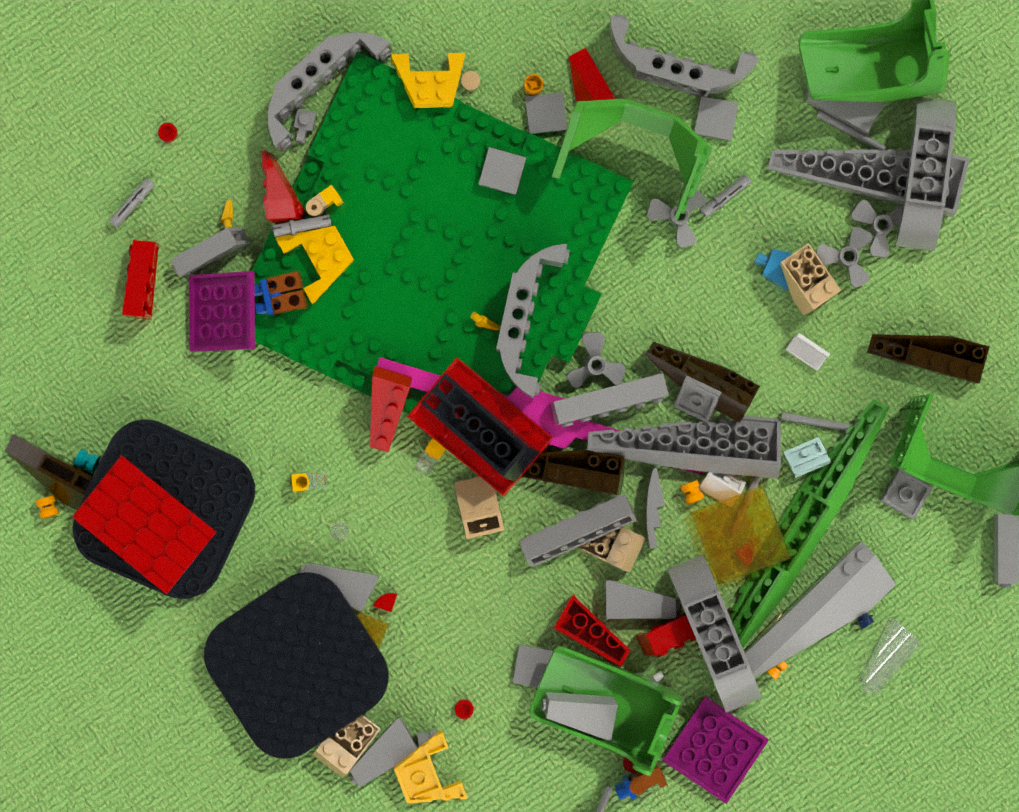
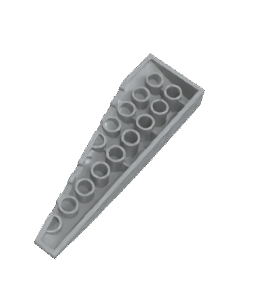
(865, 172)
(713, 447)
(835, 599)

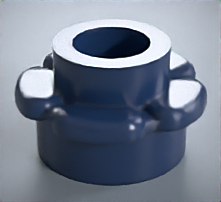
(865, 620)

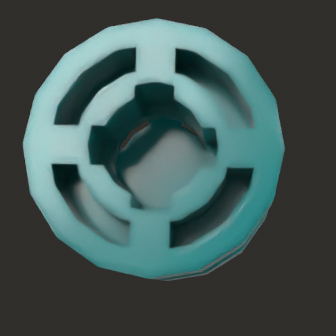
(86, 461)

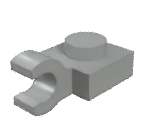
(304, 122)

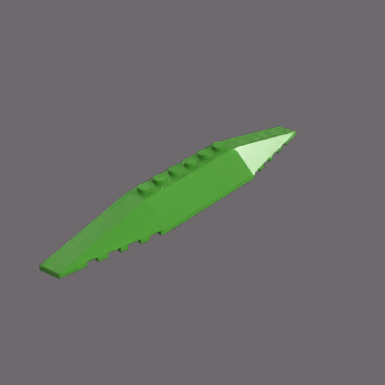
(807, 521)

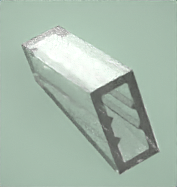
(889, 655)

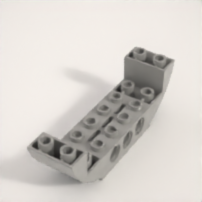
(337, 49)
(641, 62)
(927, 173)
(524, 282)
(714, 633)

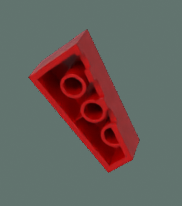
(141, 280)
(387, 403)
(586, 630)
(666, 636)

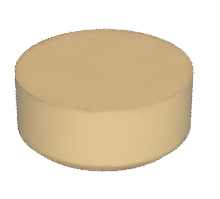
(470, 80)

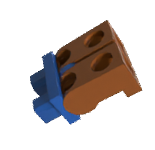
(274, 294)
(639, 782)

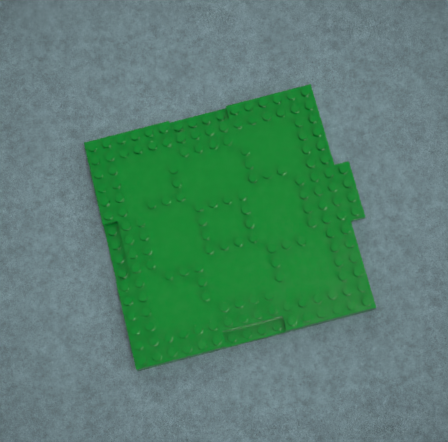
(435, 240)

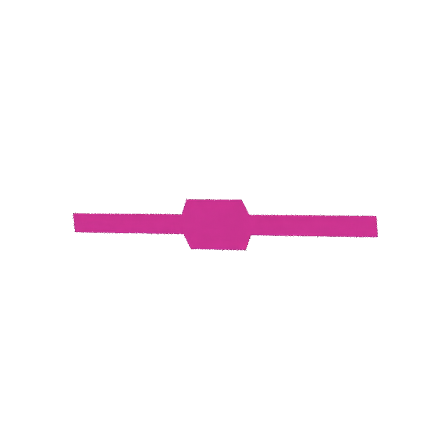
(537, 408)

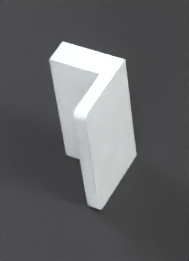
(807, 351)
(722, 485)

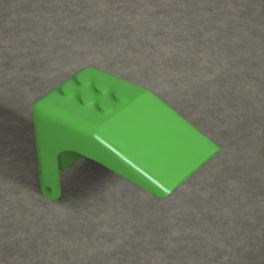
(877, 60)
(643, 710)

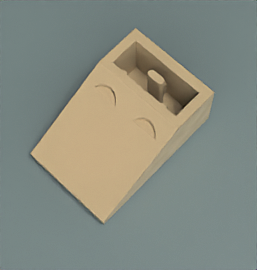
(808, 279)
(478, 507)
(616, 548)
(346, 745)

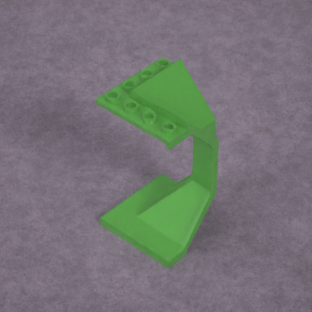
(598, 115)
(993, 487)

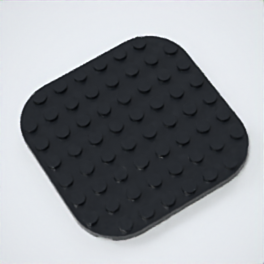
(196, 474)
(296, 665)

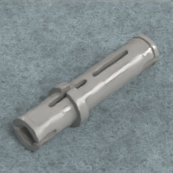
(719, 200)
(132, 202)
(293, 227)

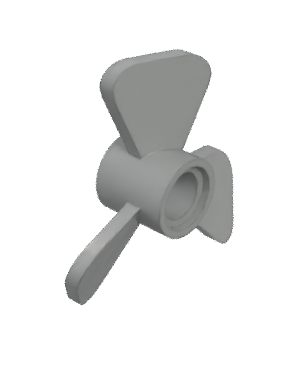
(660, 211)
(864, 213)
(858, 239)
(612, 370)

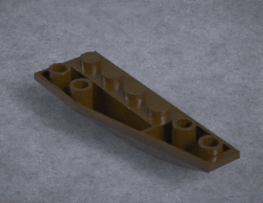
(936, 354)
(735, 389)
(580, 469)
(55, 474)

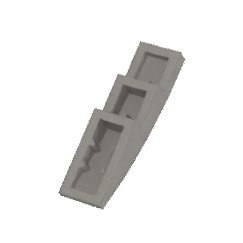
(653, 500)

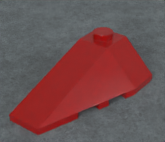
(587, 79)
(281, 201)

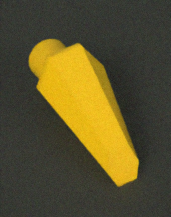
(227, 215)
(484, 322)

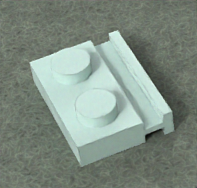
(807, 457)

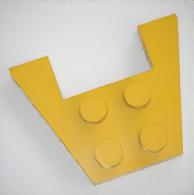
(430, 88)
(326, 252)
(419, 778)

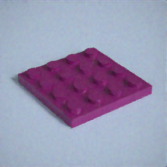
(222, 311)
(715, 749)

